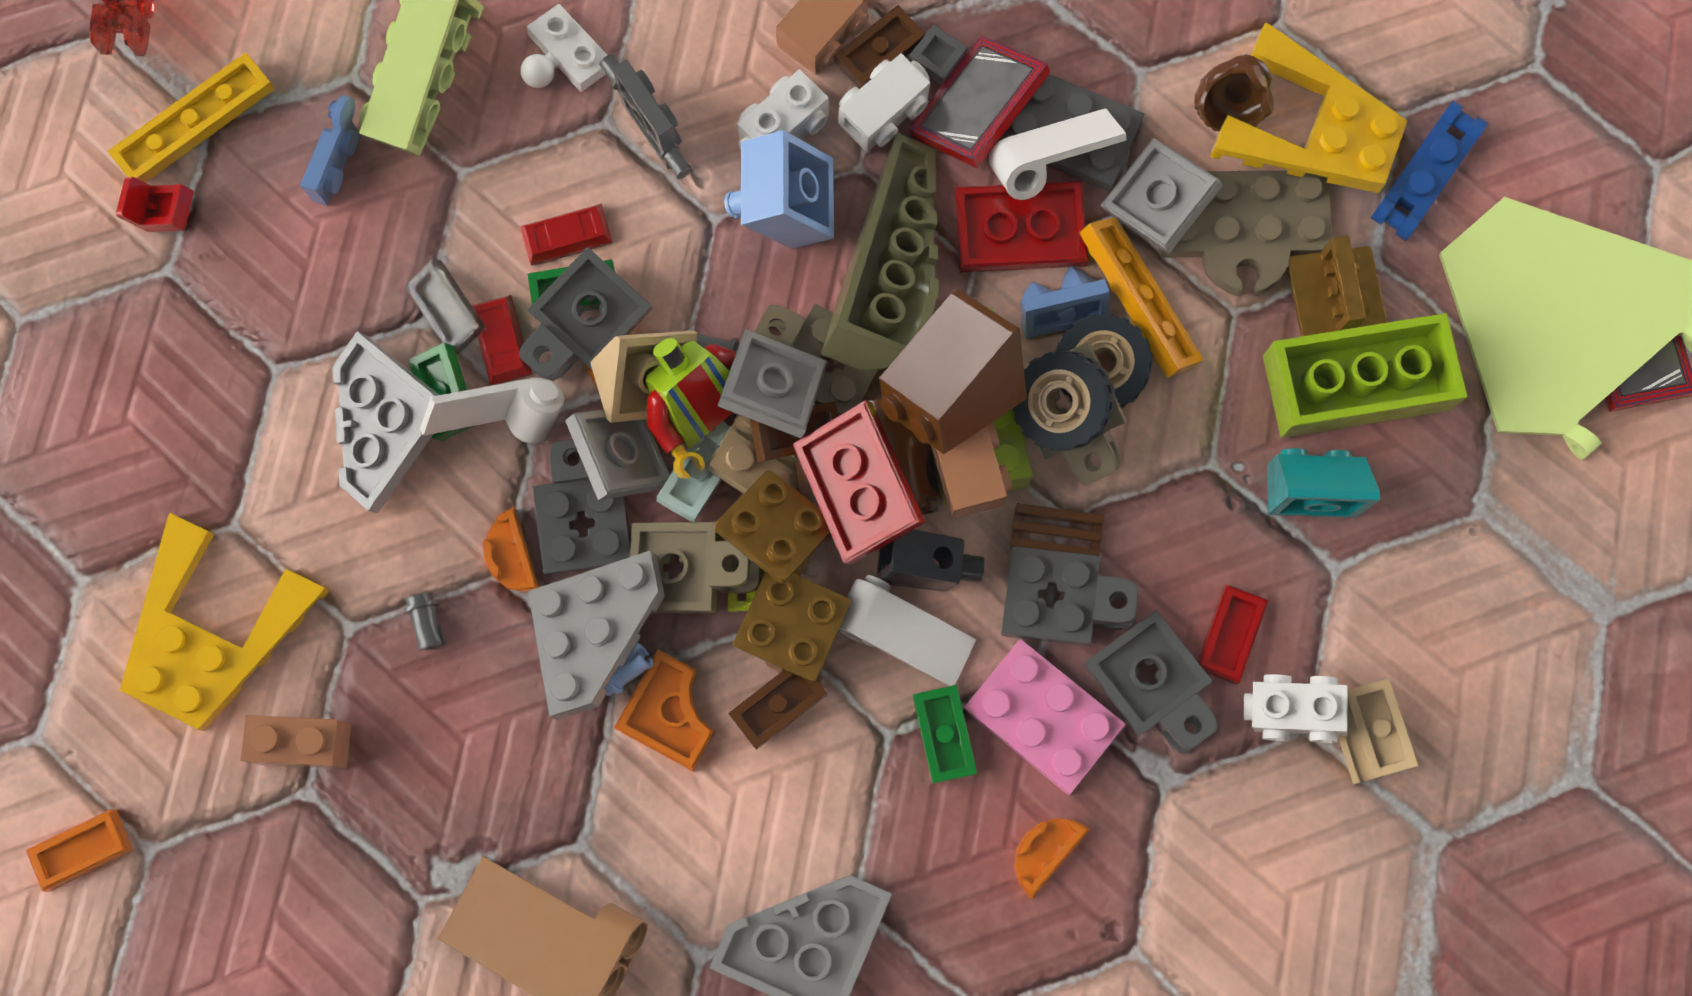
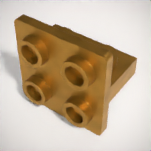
(1336, 288)
(774, 527)
(792, 625)

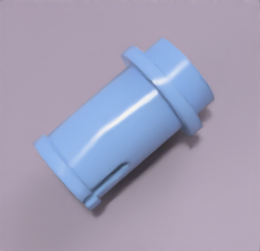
(631, 669)

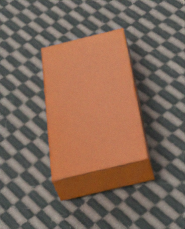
(79, 850)

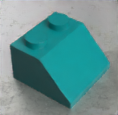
(1320, 485)

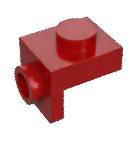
(154, 207)

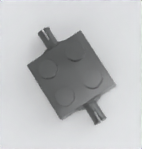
(654, 121)

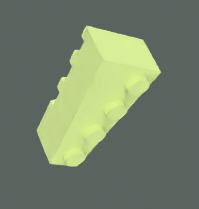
(415, 71)

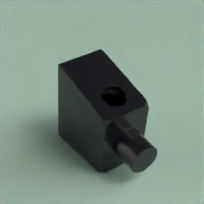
(911, 563)

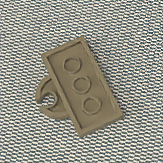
(1259, 224)

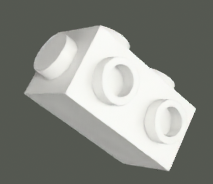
(893, 93)
(792, 106)
(1298, 708)

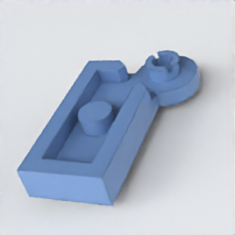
(334, 146)

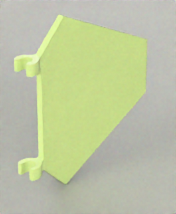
(1561, 314)

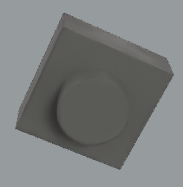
(938, 54)

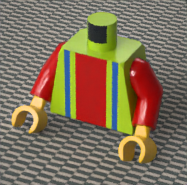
(686, 397)

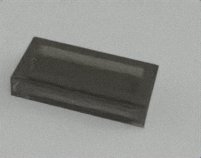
(445, 306)

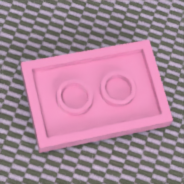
(1044, 716)

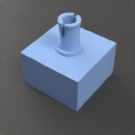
(784, 190)

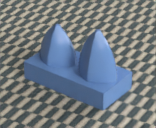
(1058, 310)

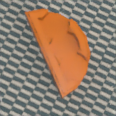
(508, 553)
(1044, 851)

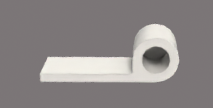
(1022, 158)
(525, 405)
(905, 631)

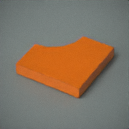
(664, 713)

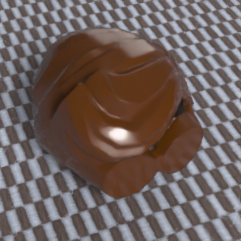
(1237, 90)

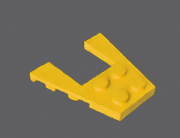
(1350, 138)
(185, 666)

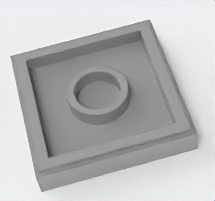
(1161, 195)
(773, 383)
(617, 455)

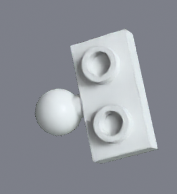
(566, 48)

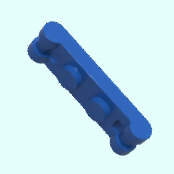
(1428, 171)

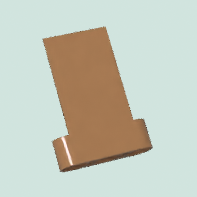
(539, 938)

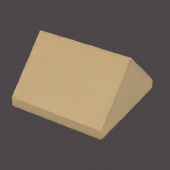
(623, 370)

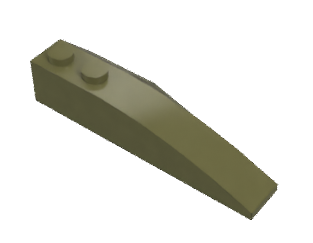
(892, 268)

